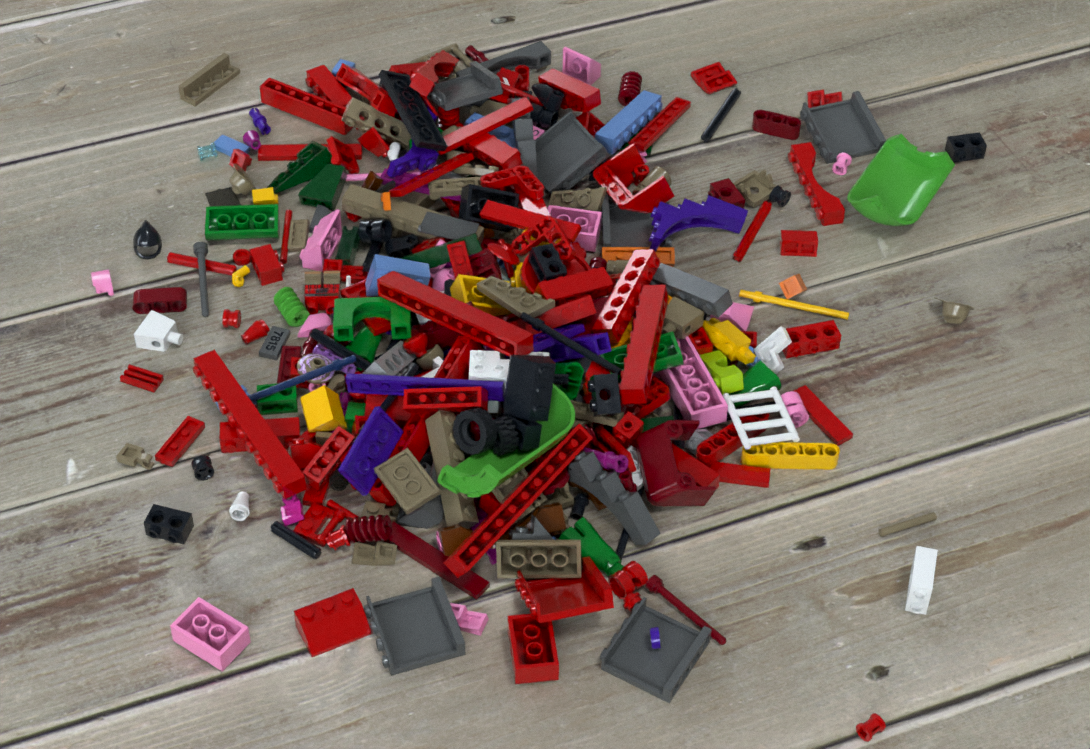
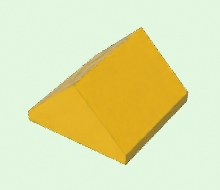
(323, 410)

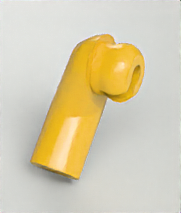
(237, 277)

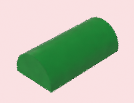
(242, 222)
(667, 355)

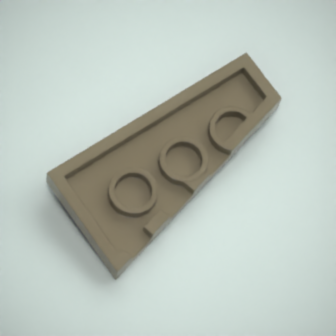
(514, 299)

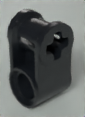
(401, 246)

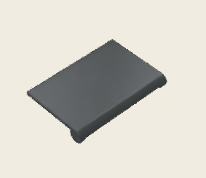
(446, 226)

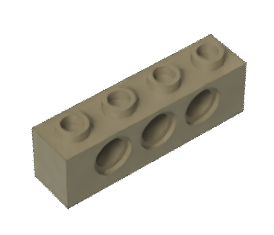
(371, 115)

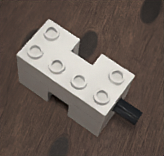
(489, 367)

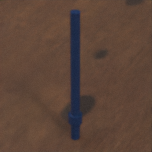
(336, 365)

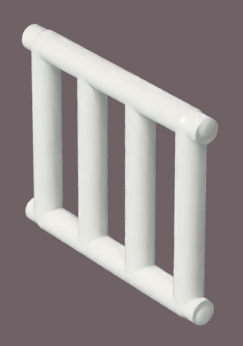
(778, 407)

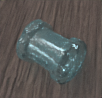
(202, 151)

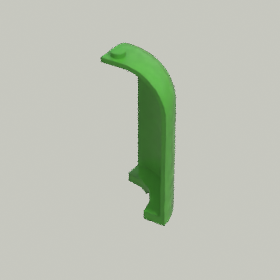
(899, 183)
(487, 471)

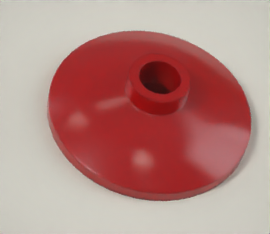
(504, 252)

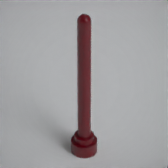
(656, 585)

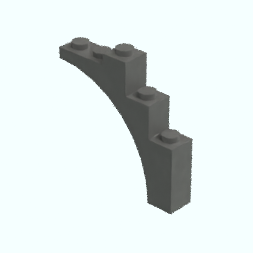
(607, 487)

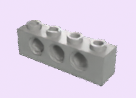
(393, 362)

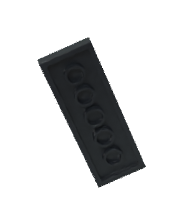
(413, 111)

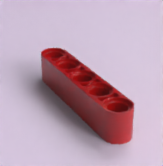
(726, 441)

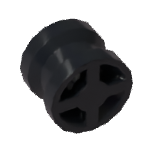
(780, 196)
(202, 467)

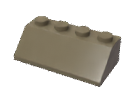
(539, 558)

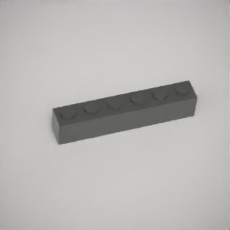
(693, 290)

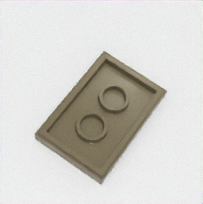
(407, 481)

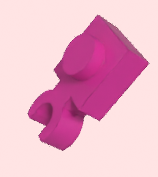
(292, 511)

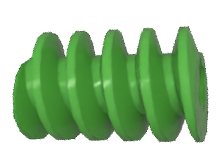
(291, 307)

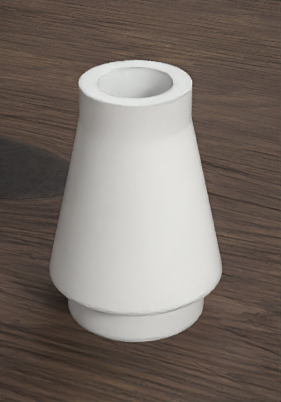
(240, 508)

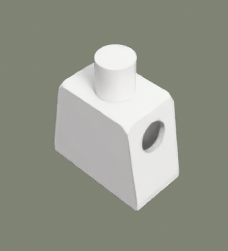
(157, 333)

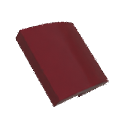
(485, 264)

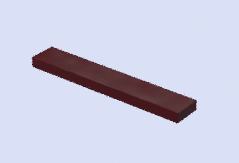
(433, 560)

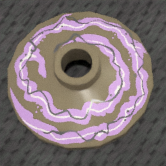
(311, 362)

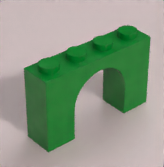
(352, 310)

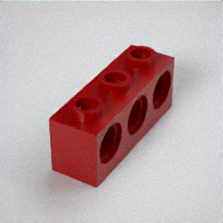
(812, 339)
(328, 458)

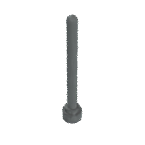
(201, 250)

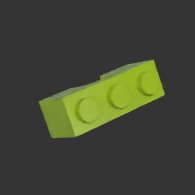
(726, 377)

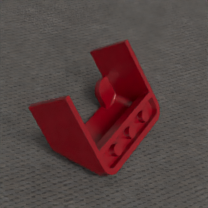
(659, 470)

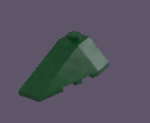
(304, 168)

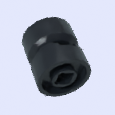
(543, 117)
(375, 230)

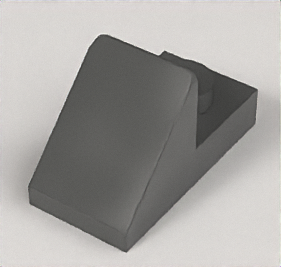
(536, 532)

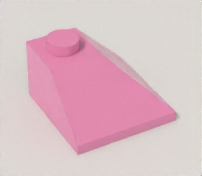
(580, 66)
(738, 315)

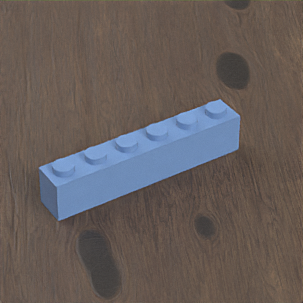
(629, 121)

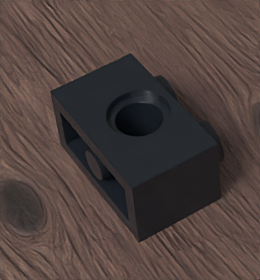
(610, 385)

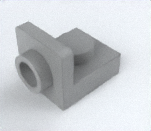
(697, 437)

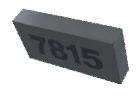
(273, 343)

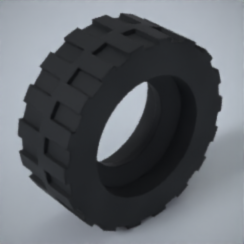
(487, 428)

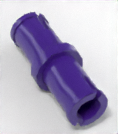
(259, 121)

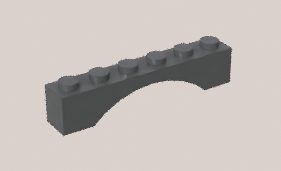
(533, 56)

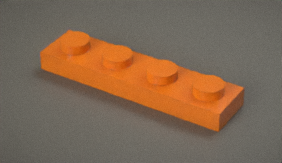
(665, 254)

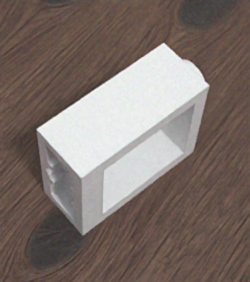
(921, 580)

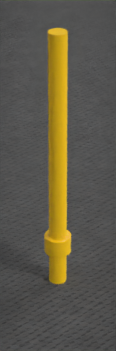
(759, 296)

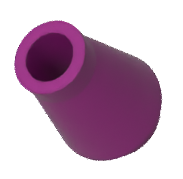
(252, 139)

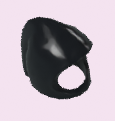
(146, 237)

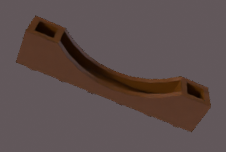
(549, 515)

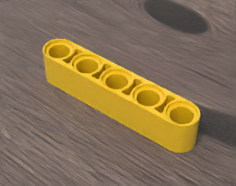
(792, 455)

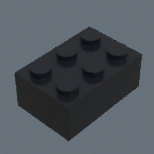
(475, 197)

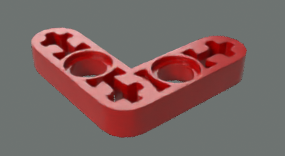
(519, 174)
(549, 234)
(658, 395)

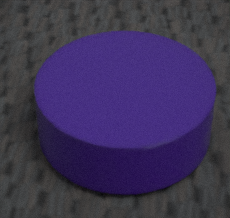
(655, 639)

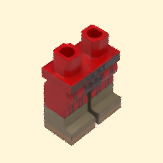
(321, 298)

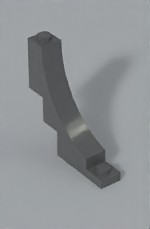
(524, 139)

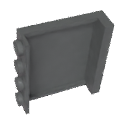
(466, 88)
(843, 128)
(567, 154)
(626, 227)
(415, 628)
(650, 669)

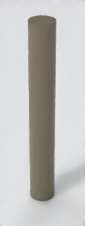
(907, 524)

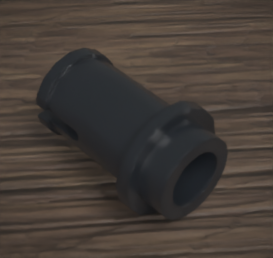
(580, 502)

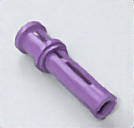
(332, 356)

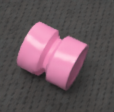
(795, 408)

